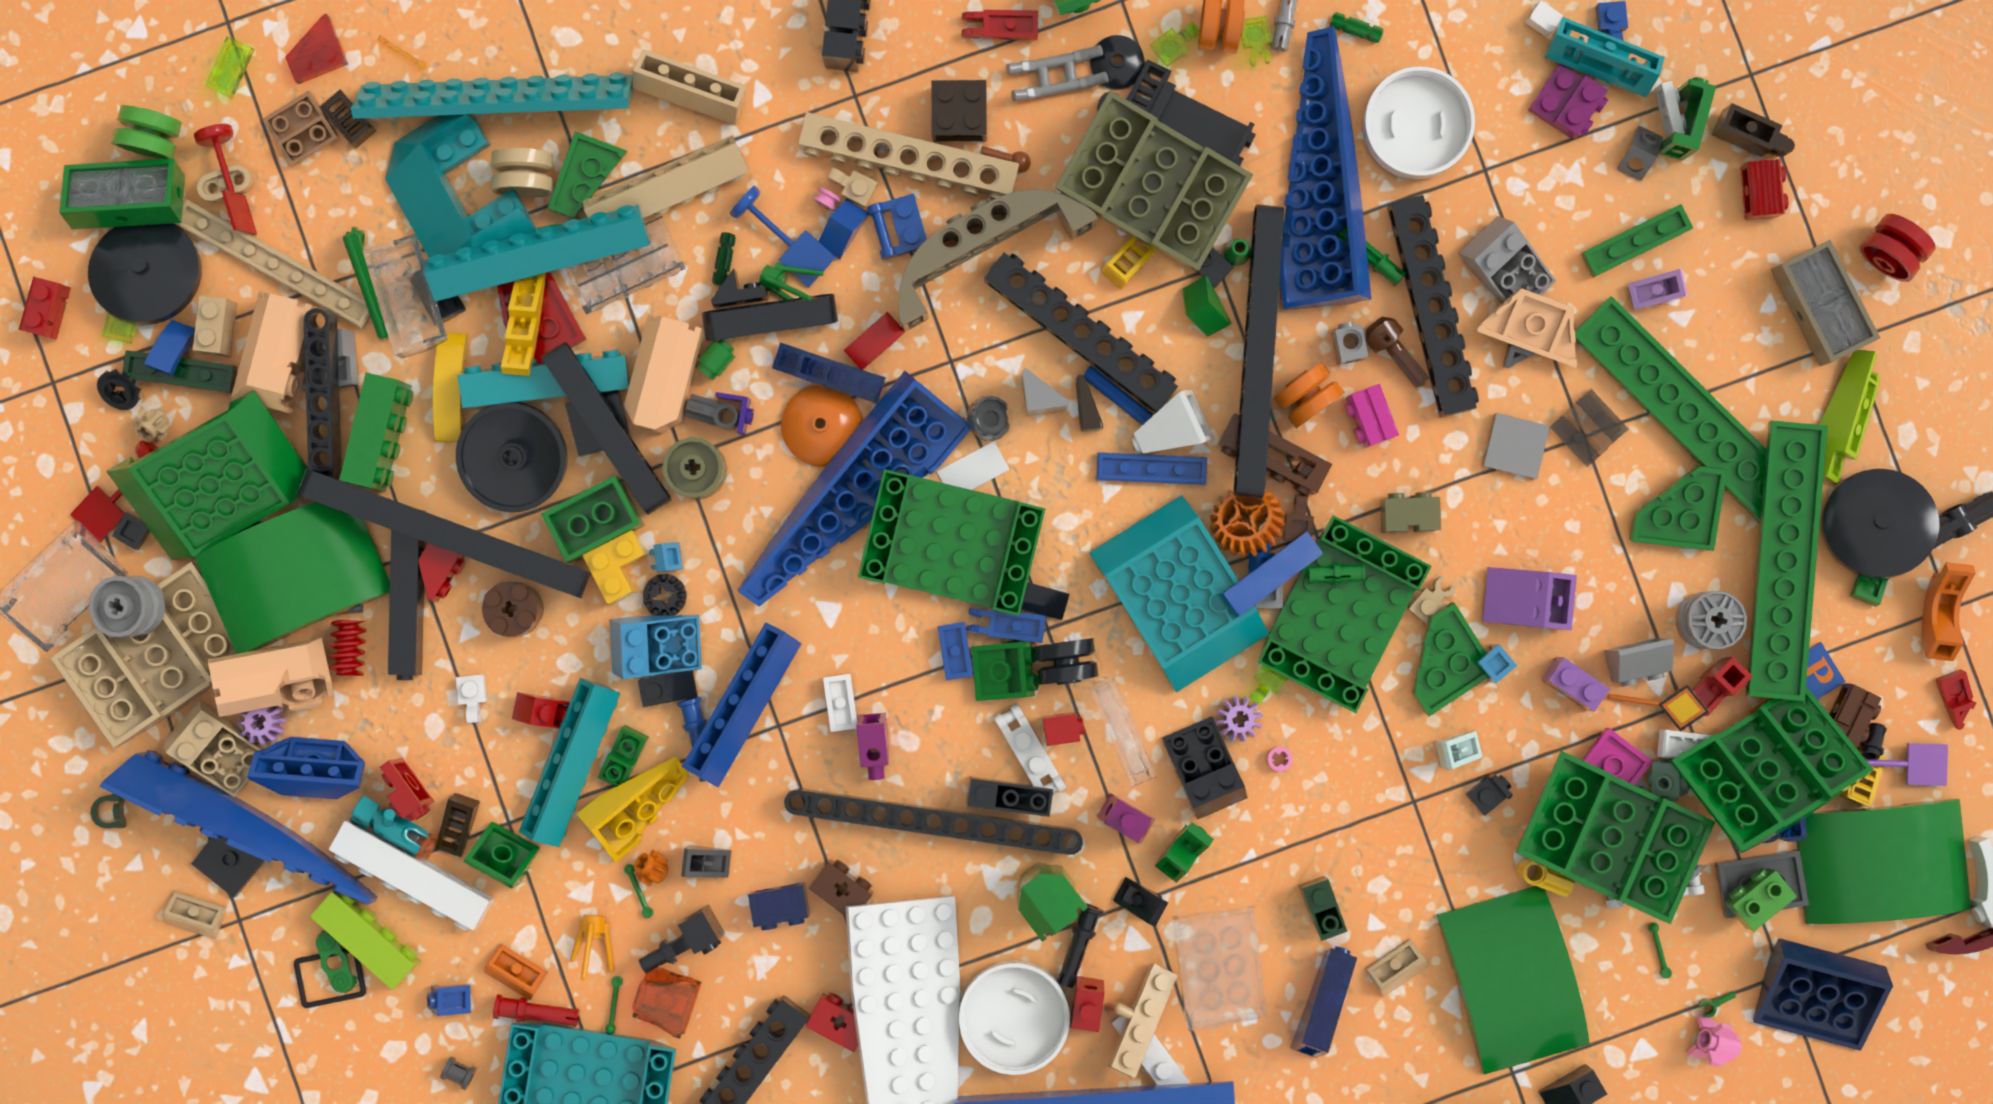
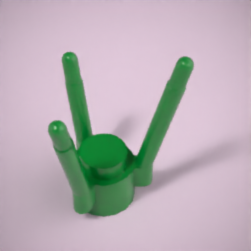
(775, 280)

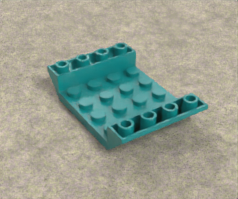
(1172, 589)
(583, 1067)

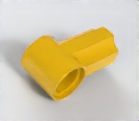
(1544, 878)

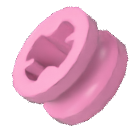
(826, 199)
(1280, 767)

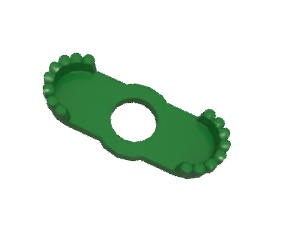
(340, 979)

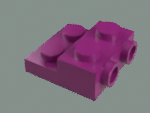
(1569, 101)

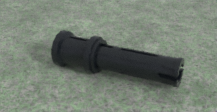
(1083, 932)

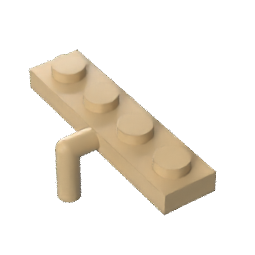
(1140, 1019)

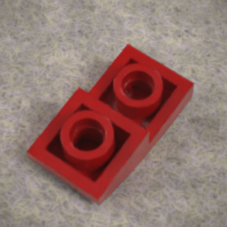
(874, 341)

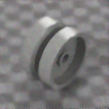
(126, 606)

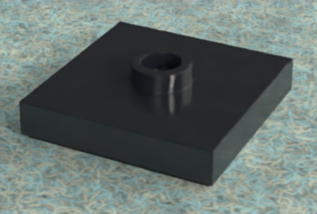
(584, 439)
(227, 865)

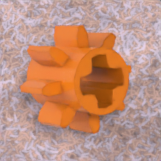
(651, 868)

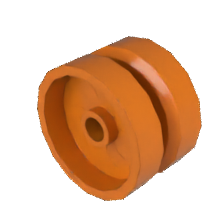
(1222, 21)
(1308, 394)

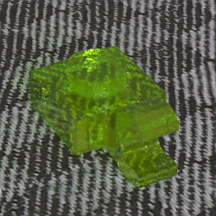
(1172, 45)
(1268, 681)

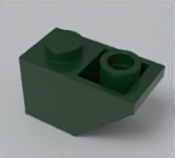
(1323, 907)

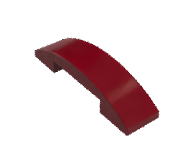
(1956, 945)

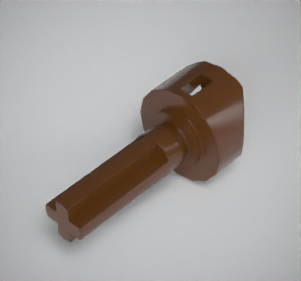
(1394, 348)

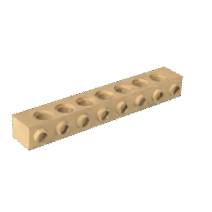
(818, 126)

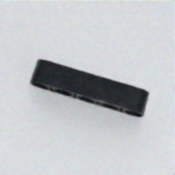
(769, 317)

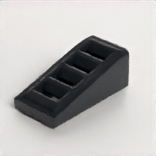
(1156, 70)

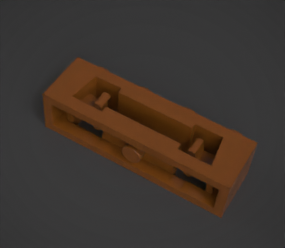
(1314, 476)

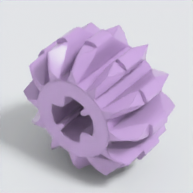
(1231, 712)
(270, 727)

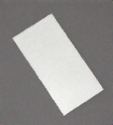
(975, 468)

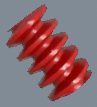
(347, 647)

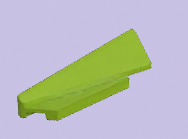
(1849, 412)

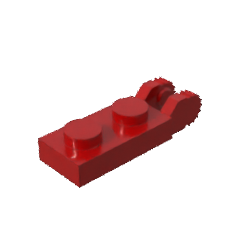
(1003, 24)

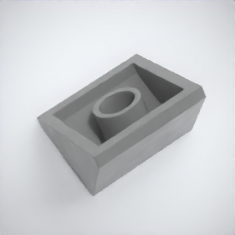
(1041, 397)

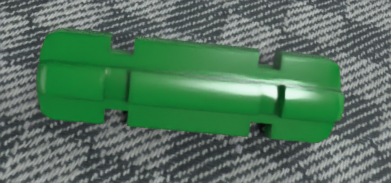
(1356, 27)

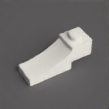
(1983, 901)

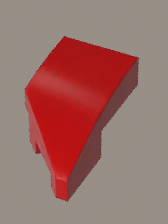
(1956, 696)

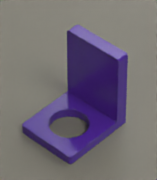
(746, 412)

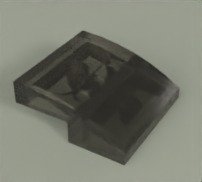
(1589, 427)

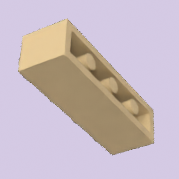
(689, 87)

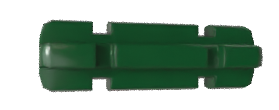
(723, 258)

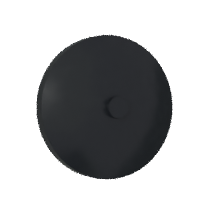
(144, 272)
(511, 457)
(1880, 523)

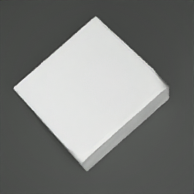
(1544, 19)

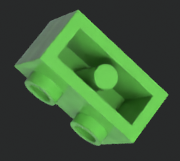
(1760, 898)

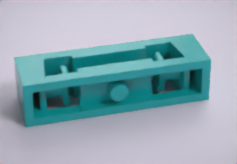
(1604, 57)

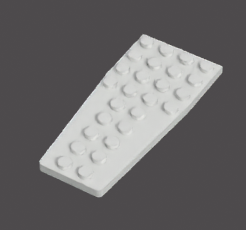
(906, 998)

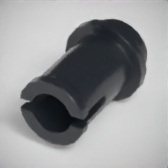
(1873, 747)

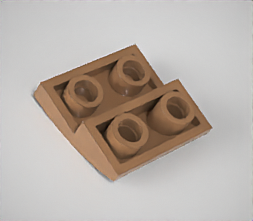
(300, 128)

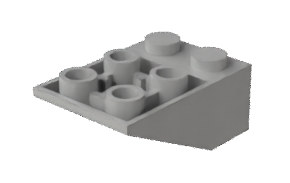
(1506, 261)

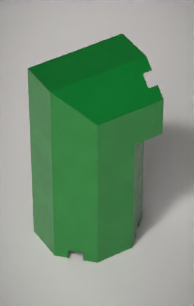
(1048, 899)

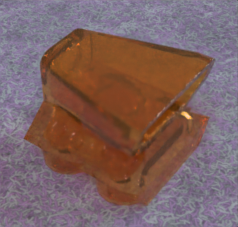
(666, 1000)

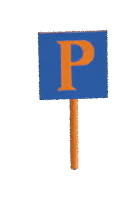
(1821, 674)

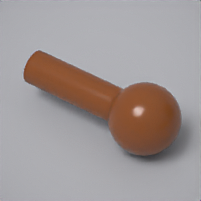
(1017, 157)

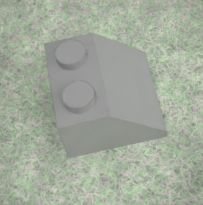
(1640, 660)

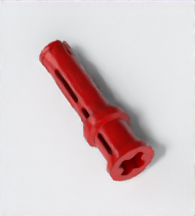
(523, 1010)

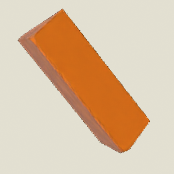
(515, 971)

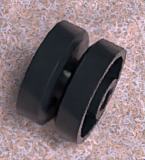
(1066, 662)

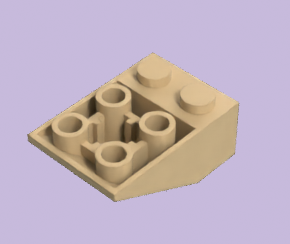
(212, 748)

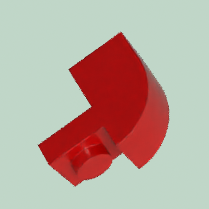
(1720, 681)

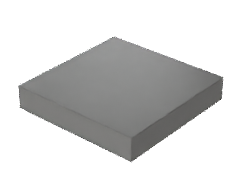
(1516, 446)

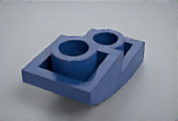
(170, 346)

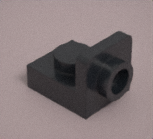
(1489, 793)

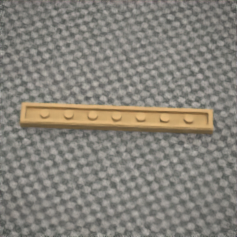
(274, 264)

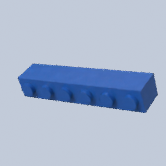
(741, 704)

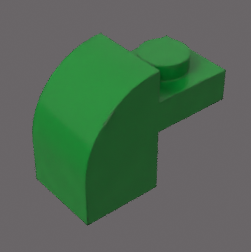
(1183, 851)

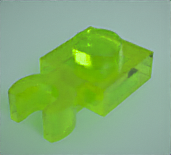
(1255, 36)

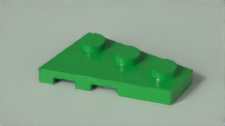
(582, 173)

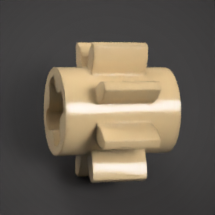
(151, 425)

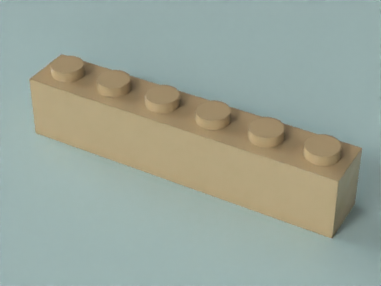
(675, 181)

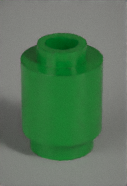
(716, 359)

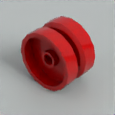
(1897, 247)

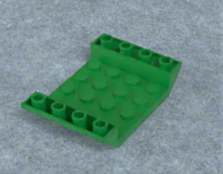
(213, 479)
(951, 541)
(1337, 633)

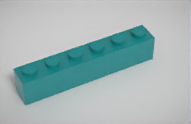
(492, 387)
(569, 762)

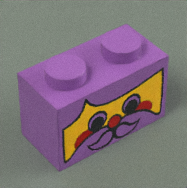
(1575, 684)

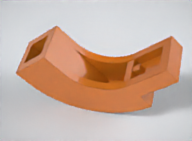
(1941, 611)

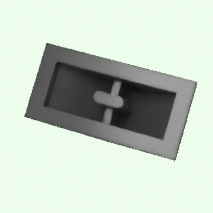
(705, 862)

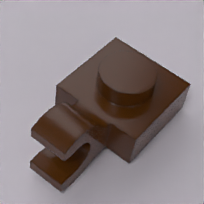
(1298, 523)

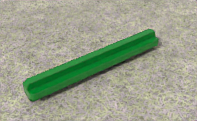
(355, 251)

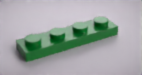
(1637, 240)

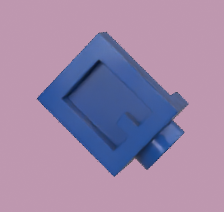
(449, 1000)

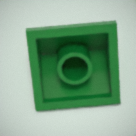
(502, 855)

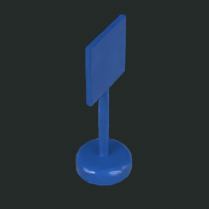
(803, 253)

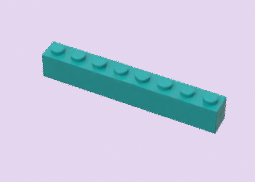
(536, 252)

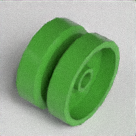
(146, 132)

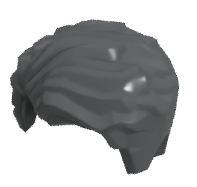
(988, 418)

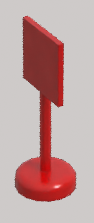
(235, 203)
(99, 511)

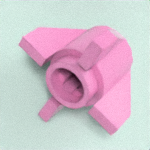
(1715, 1042)

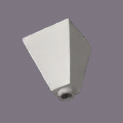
(1174, 426)

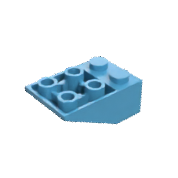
(654, 645)

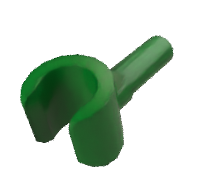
(1715, 1003)

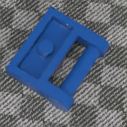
(906, 222)

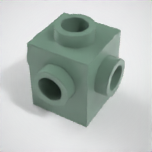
(1666, 780)

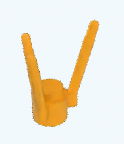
(591, 928)

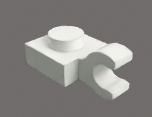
(472, 691)

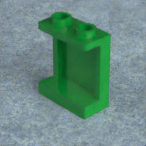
(1699, 98)

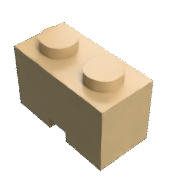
(214, 326)

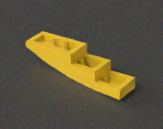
(523, 325)

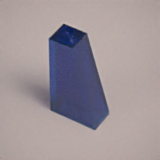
(1324, 1003)

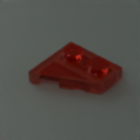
(316, 52)

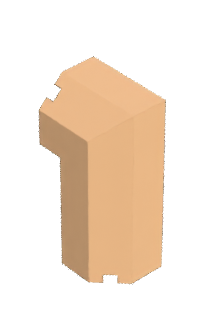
(274, 352)
(662, 374)
(271, 676)

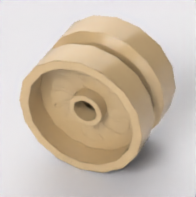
(522, 171)

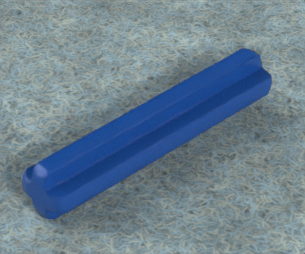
(1117, 395)

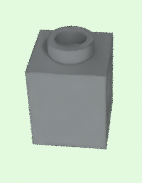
(1344, 354)

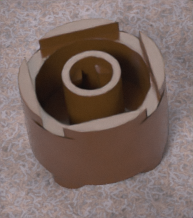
(523, 620)

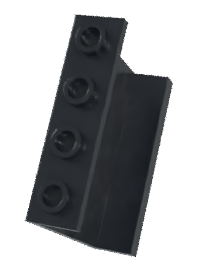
(1202, 124)

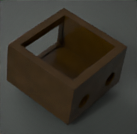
(959, 110)

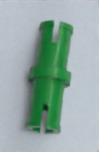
(1336, 573)

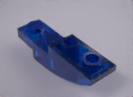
(828, 373)

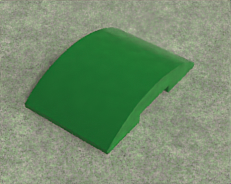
(291, 574)
(1771, 769)
(1615, 837)
(1885, 863)
(1514, 979)

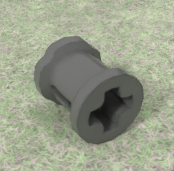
(458, 1073)

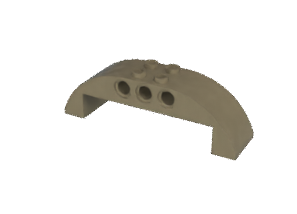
(1021, 211)

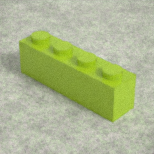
(366, 938)

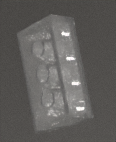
(619, 275)
(405, 296)

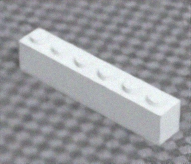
(416, 877)

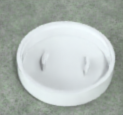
(1418, 123)
(1014, 1017)

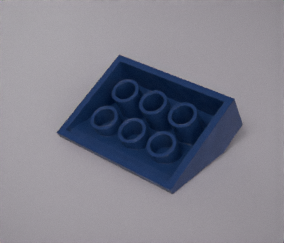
(1822, 994)

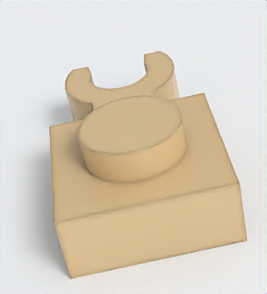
(1430, 602)

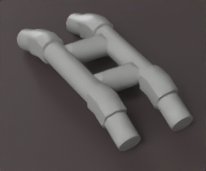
(1066, 60)

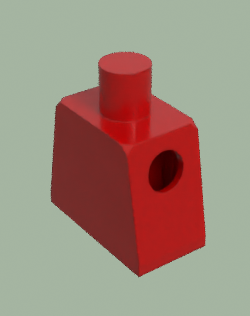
(1087, 1004)

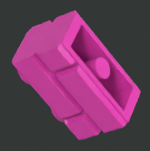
(1371, 416)

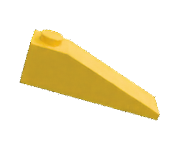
(626, 810)

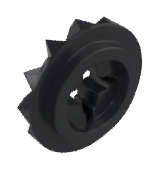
(120, 399)
(670, 584)

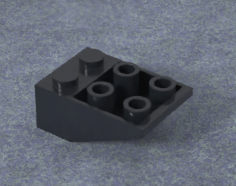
(1205, 768)

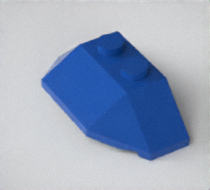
(308, 768)

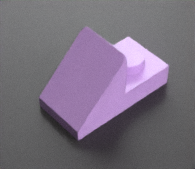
(1658, 289)

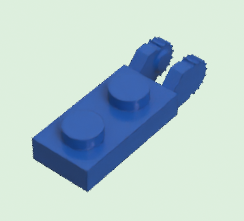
(1009, 626)

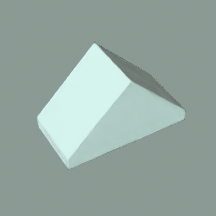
(1458, 750)

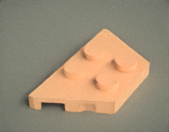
(1534, 325)

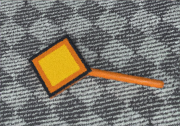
(1681, 707)

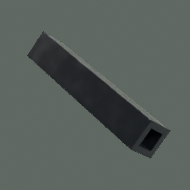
(405, 607)

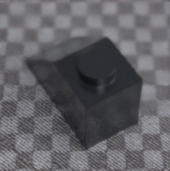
(1577, 1087)

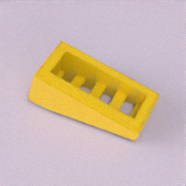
(1125, 274)
(1870, 789)

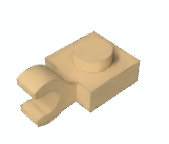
(856, 187)

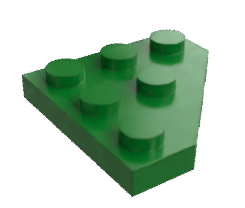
(1684, 512)
(1447, 660)

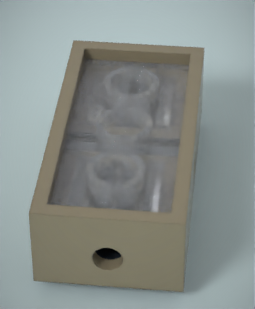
(1825, 303)

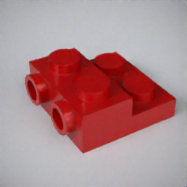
(410, 797)

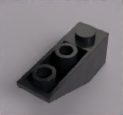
(1009, 796)

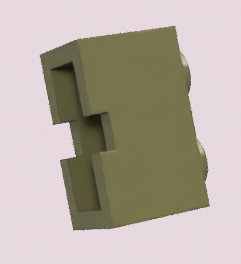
(1401, 512)

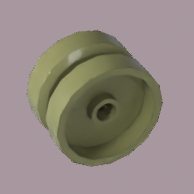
(678, 466)

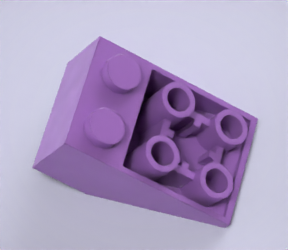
(1529, 598)

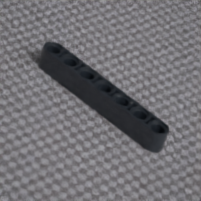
(329, 390)
(606, 428)

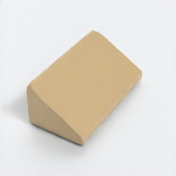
(194, 915)
(1397, 967)

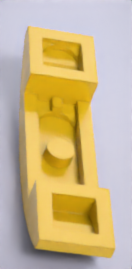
(447, 403)

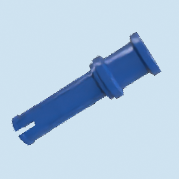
(693, 719)

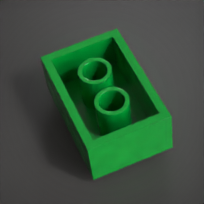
(592, 518)

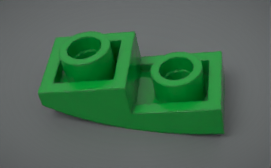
(623, 756)

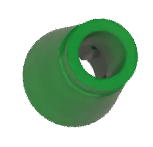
(1234, 257)

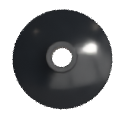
(1123, 74)

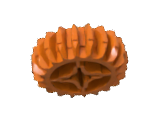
(1229, 533)

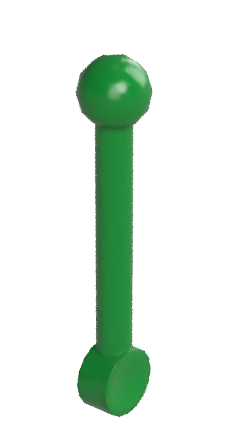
(647, 911)
(1665, 972)
(616, 982)

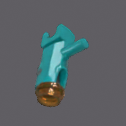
(394, 829)

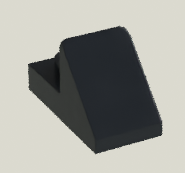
(730, 294)
(668, 688)
(1140, 901)

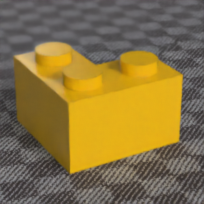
(609, 564)

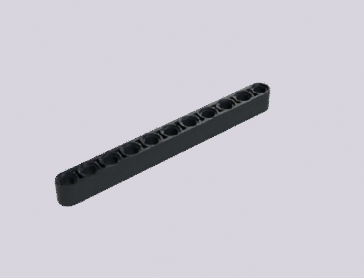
(1259, 351)
(443, 533)
(920, 826)

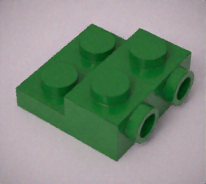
(1004, 671)

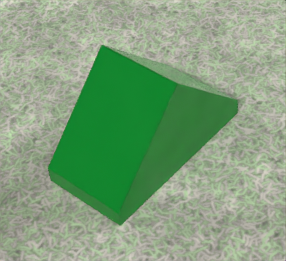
(1205, 307)

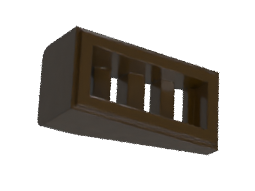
(359, 135)
(1088, 414)
(461, 807)

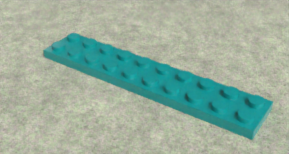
(493, 96)

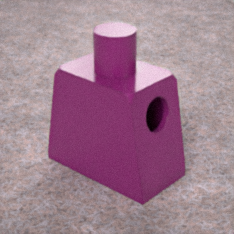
(871, 734)
(1125, 818)

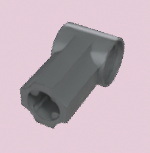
(710, 411)

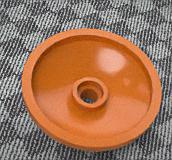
(799, 423)

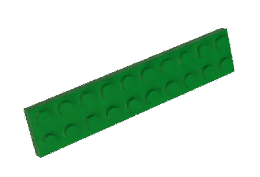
(1676, 400)
(1786, 560)

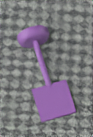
(1924, 764)

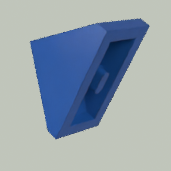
(842, 228)

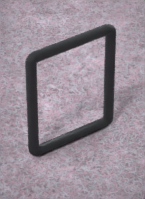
(329, 1000)

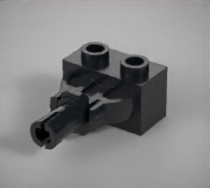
(700, 933)

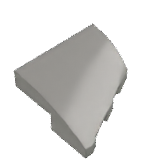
(346, 360)

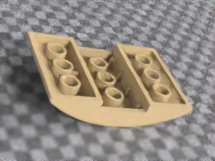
(148, 677)

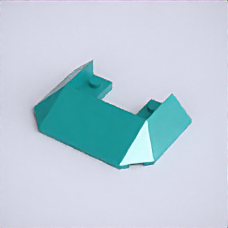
(429, 200)

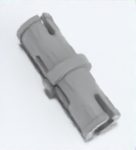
(1284, 24)

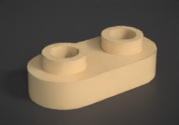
(216, 178)

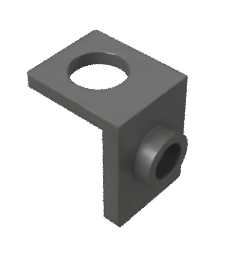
(1643, 147)

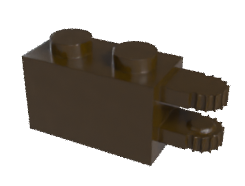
(1752, 132)

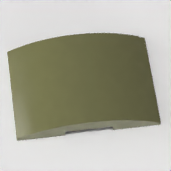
(1153, 182)

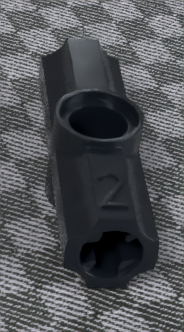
(1964, 518)

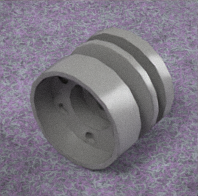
(1695, 622)

